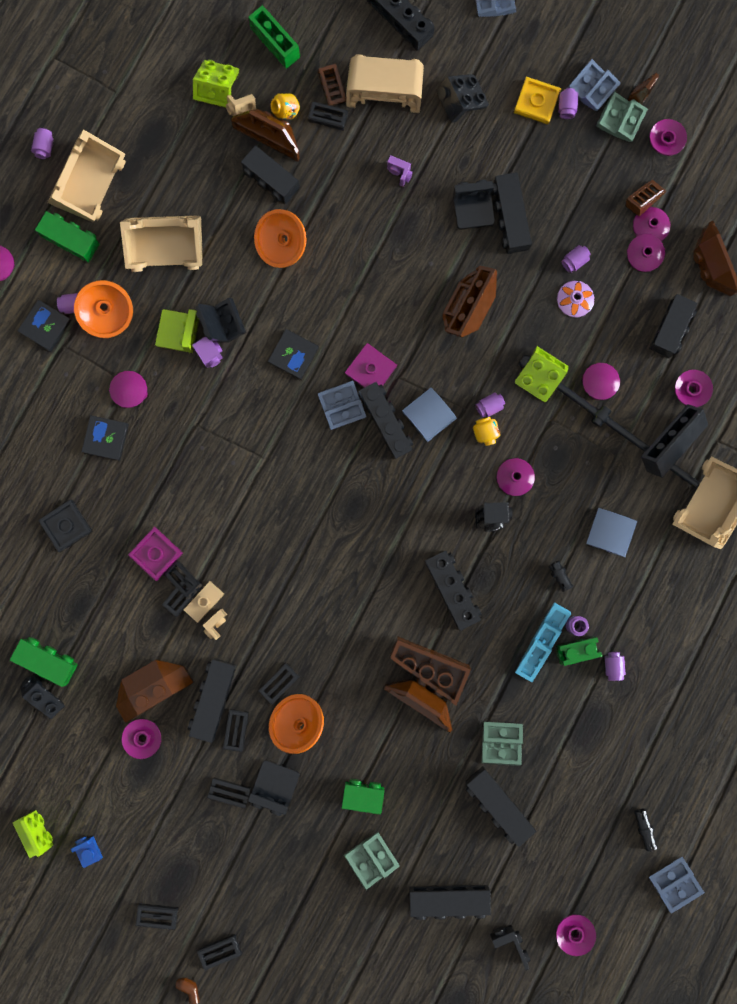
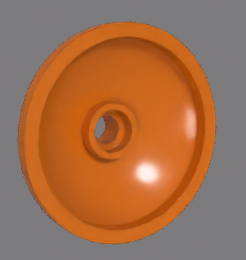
(270, 237)
(98, 321)
(286, 723)

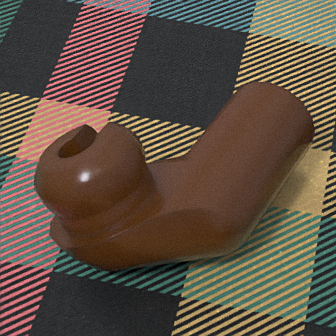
(188, 987)

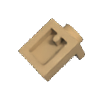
(240, 105)
(216, 620)

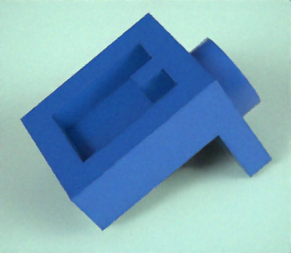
(87, 851)

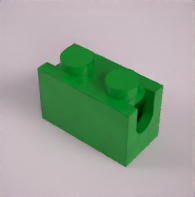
(578, 651)
(363, 796)

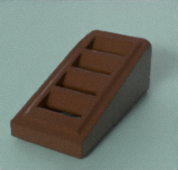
(326, 71)
(643, 89)
(639, 209)

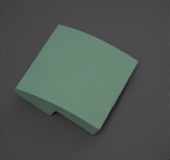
(621, 117)
(502, 743)
(371, 860)

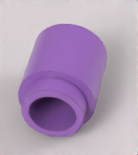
(568, 103)
(42, 143)
(576, 258)
(66, 303)
(490, 405)
(583, 625)
(615, 666)

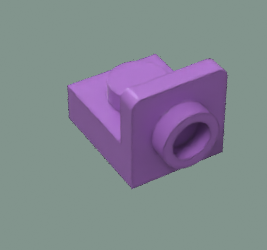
(400, 167)

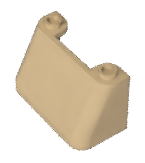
(385, 81)
(86, 177)
(162, 242)
(713, 507)

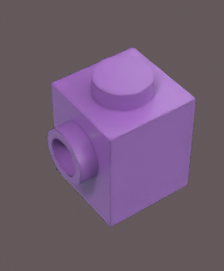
(208, 352)

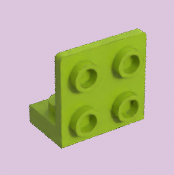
(214, 82)
(177, 330)
(542, 374)
(33, 834)

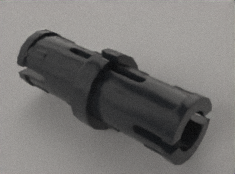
(646, 829)

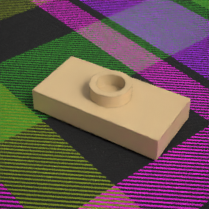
(204, 601)

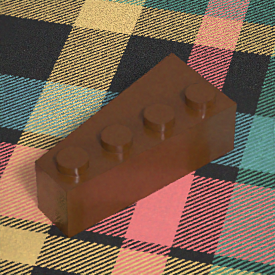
(432, 668)

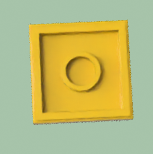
(537, 100)

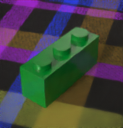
(274, 37)
(67, 236)
(44, 661)

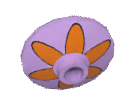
(569, 304)

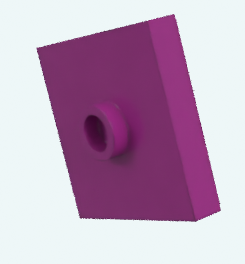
(370, 367)
(155, 553)

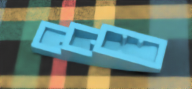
(542, 642)

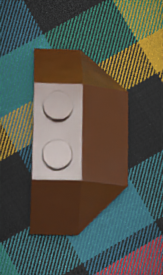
(267, 130)
(714, 261)
(470, 302)
(149, 687)
(422, 700)

